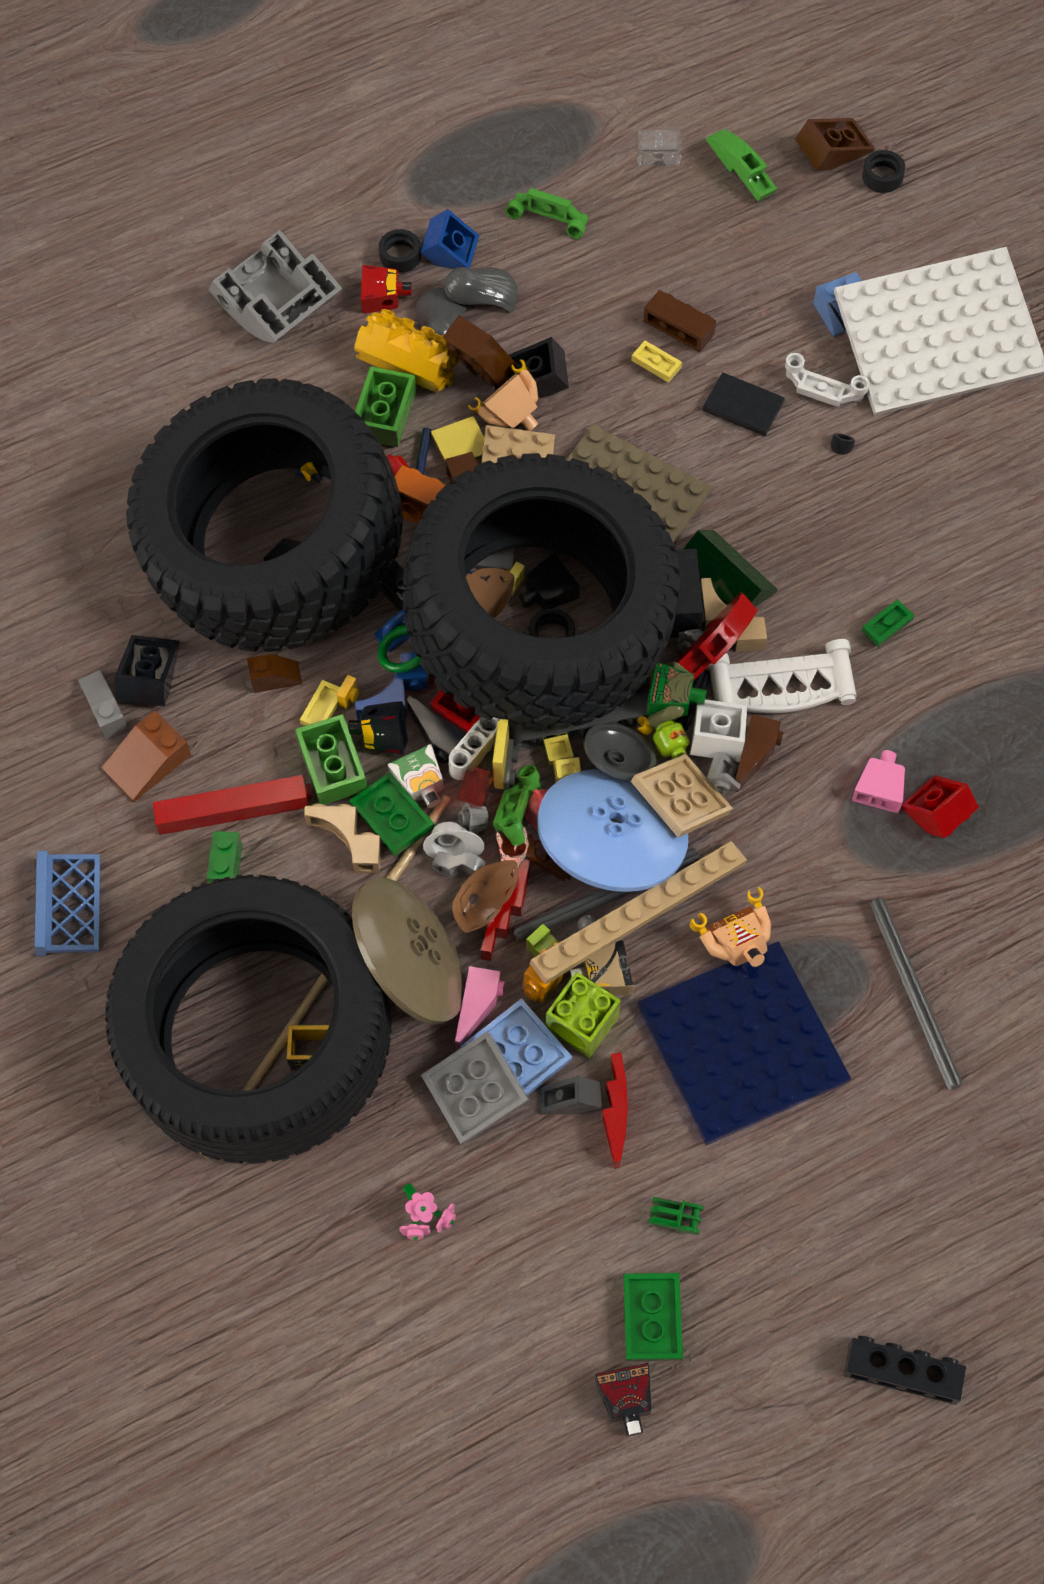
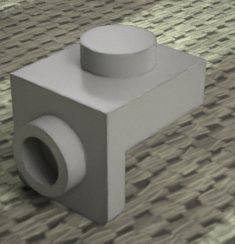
(722, 773)

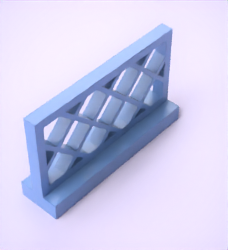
(44, 907)

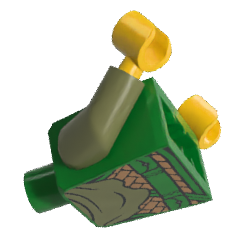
(669, 695)

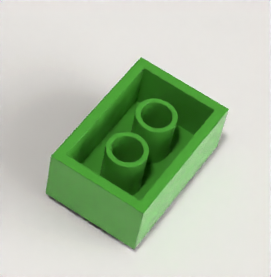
(386, 403)
(331, 759)

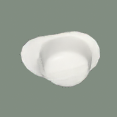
(452, 839)

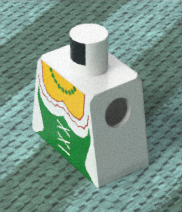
(419, 775)

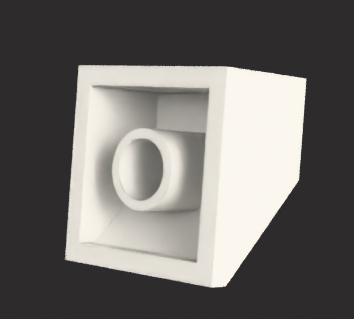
(719, 729)

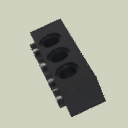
(860, 1368)

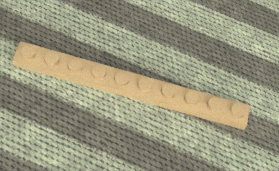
(637, 913)

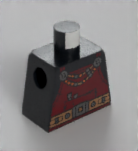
(626, 1395)

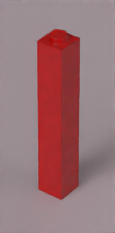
(231, 804)

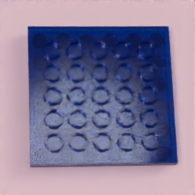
(743, 1044)

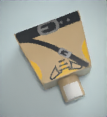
(609, 970)

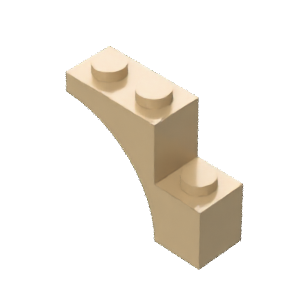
(753, 637)
(343, 823)

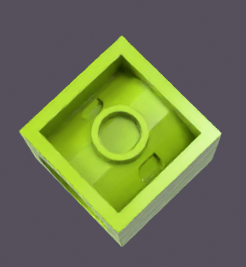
(583, 1014)

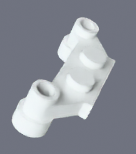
(822, 387)

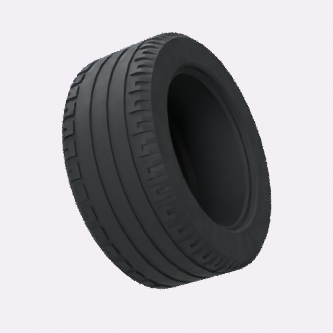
(187, 941)

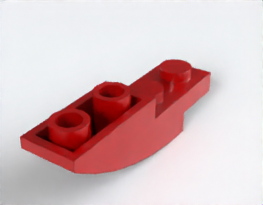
(719, 637)

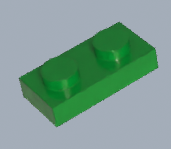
(887, 623)

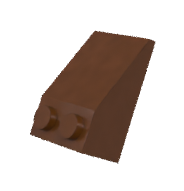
(833, 142)

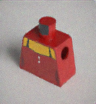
(381, 289)

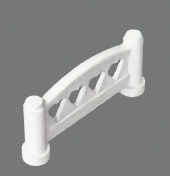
(833, 666)

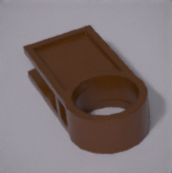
(548, 864)

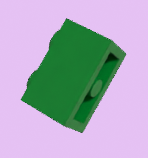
(224, 855)

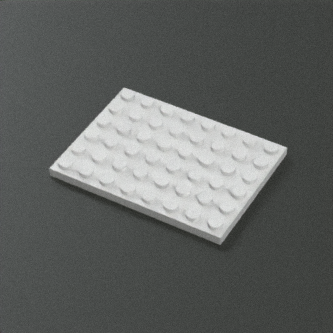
(940, 330)

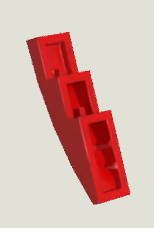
(513, 906)
(615, 1117)

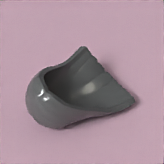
(481, 286)
(437, 310)

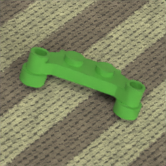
(549, 206)
(514, 804)

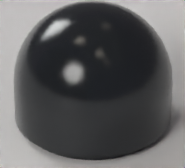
(842, 443)

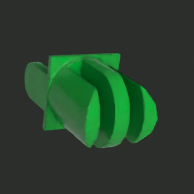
(670, 1213)

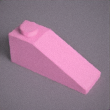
(479, 999)

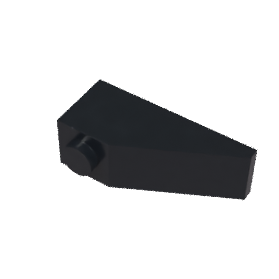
(436, 729)

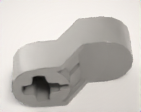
(454, 865)

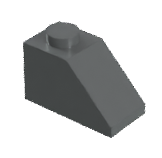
(571, 1096)

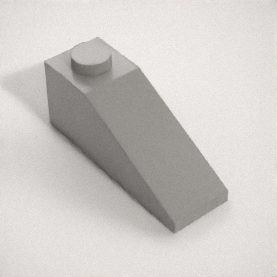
(103, 705)

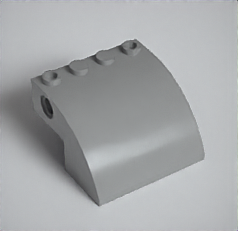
(274, 289)

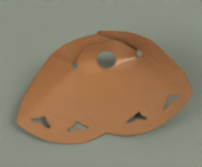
(491, 594)
(491, 896)

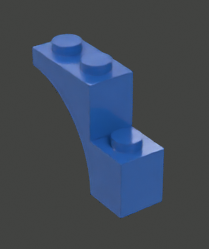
(412, 680)

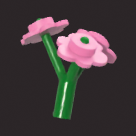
(423, 1208)

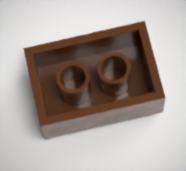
(479, 352)

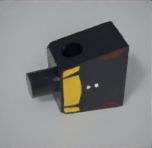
(382, 727)

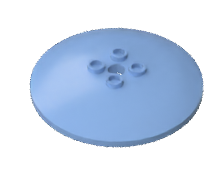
(601, 853)

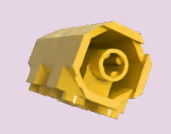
(399, 347)

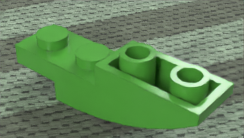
(743, 160)

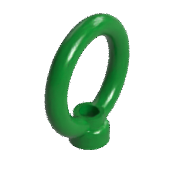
(383, 648)

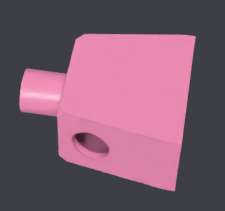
(881, 783)

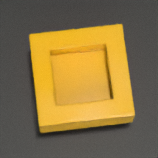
(348, 692)

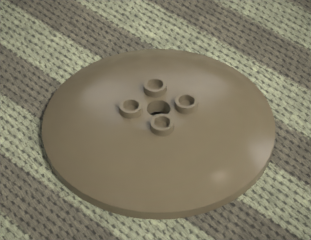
(408, 951)

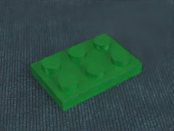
(392, 814)
(652, 1317)

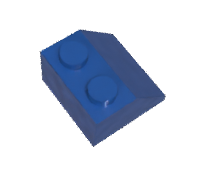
(449, 241)

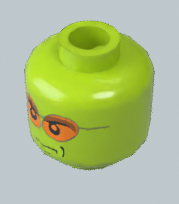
(671, 739)

